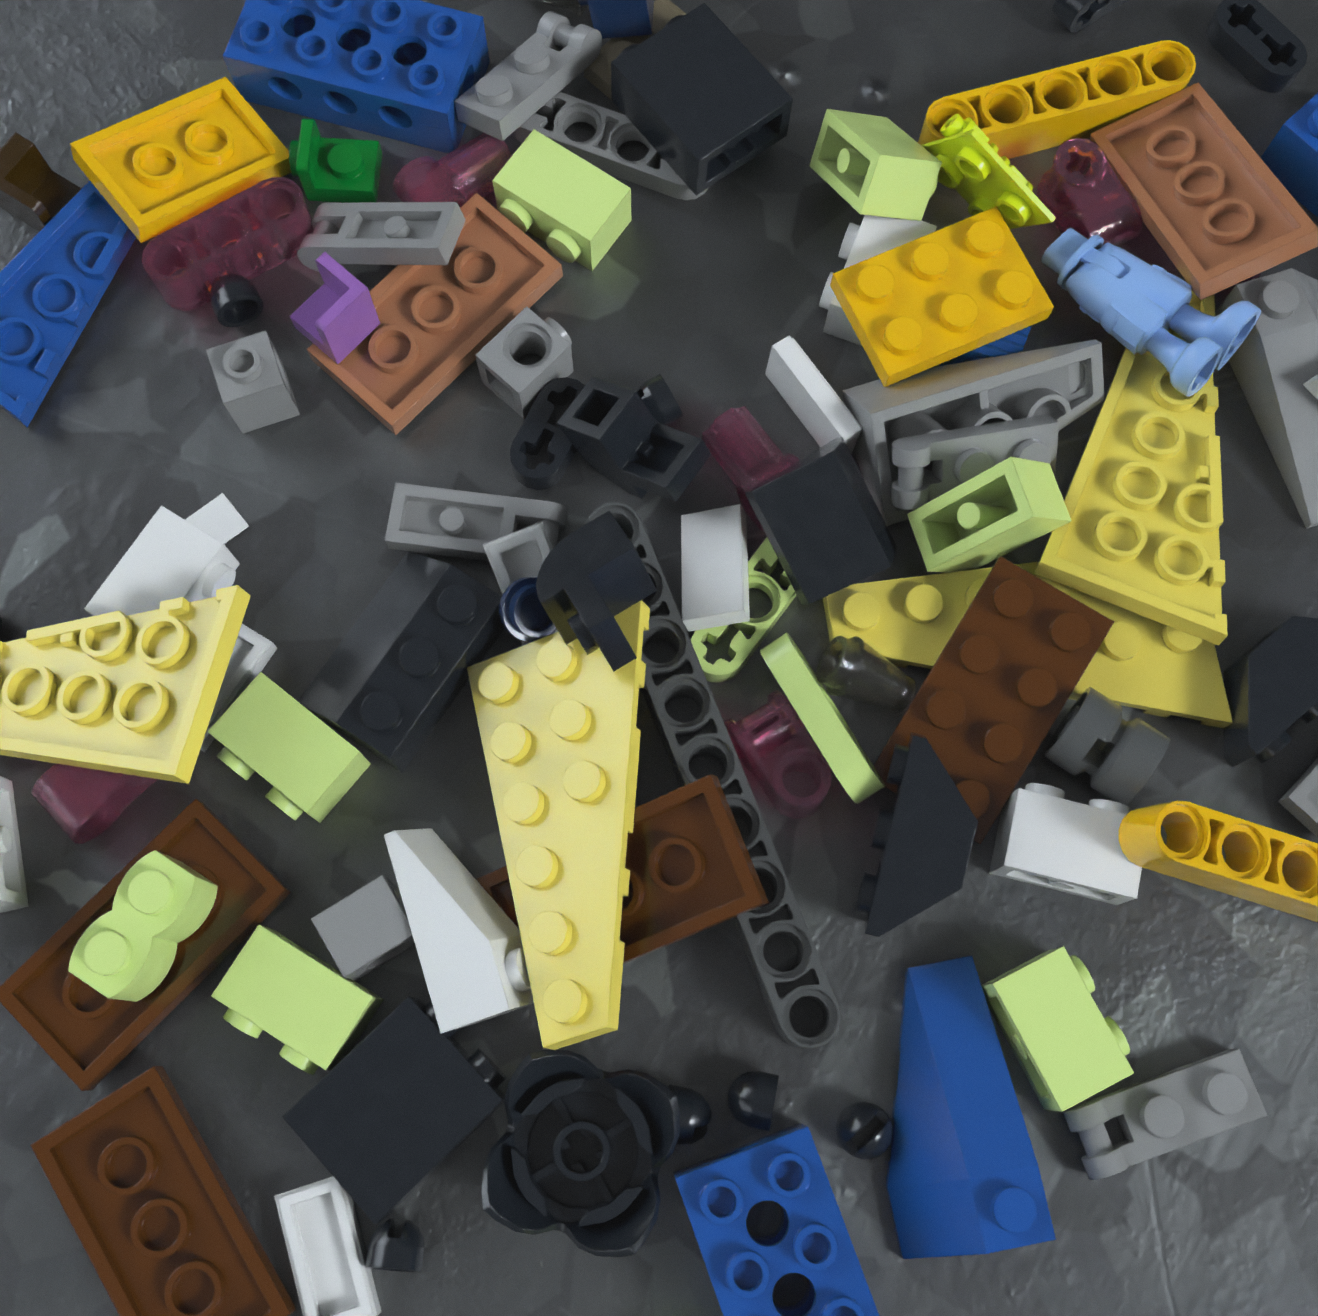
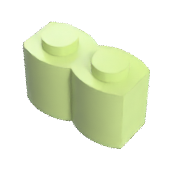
(136, 942)

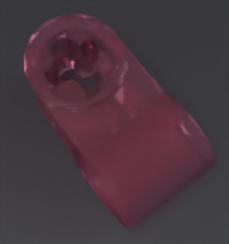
(1090, 201)
(775, 744)
(86, 799)

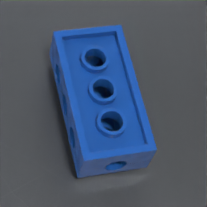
(361, 64)
(807, 1242)

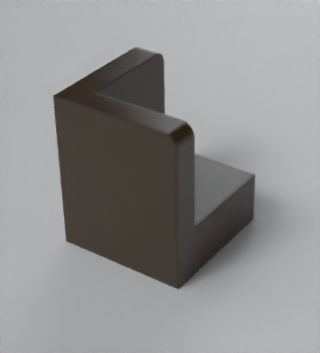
(29, 185)

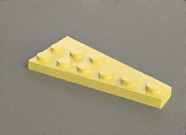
(1148, 502)
(1135, 666)
(120, 687)
(564, 799)

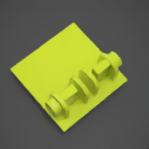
(985, 177)

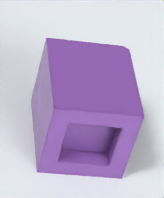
(338, 312)

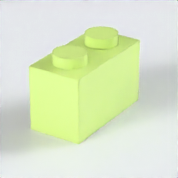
(875, 165)
(562, 200)
(989, 516)
(288, 748)
(295, 1000)
(1058, 1029)

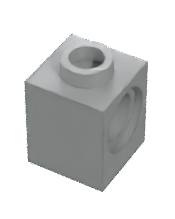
(252, 382)
(519, 383)
(365, 928)

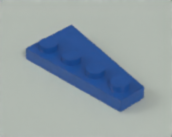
(53, 293)

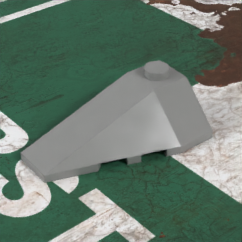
(1272, 371)
(1050, 381)

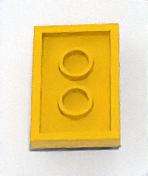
(181, 158)
(940, 296)

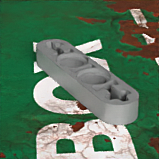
(601, 150)

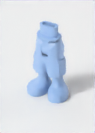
(1143, 302)

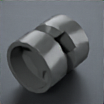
(1125, 761)

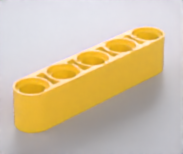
(1067, 100)
(1252, 855)

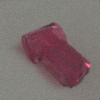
(454, 176)
(745, 453)

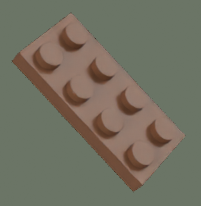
(1205, 191)
(442, 316)

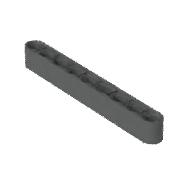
(709, 736)

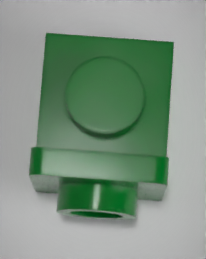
(335, 167)

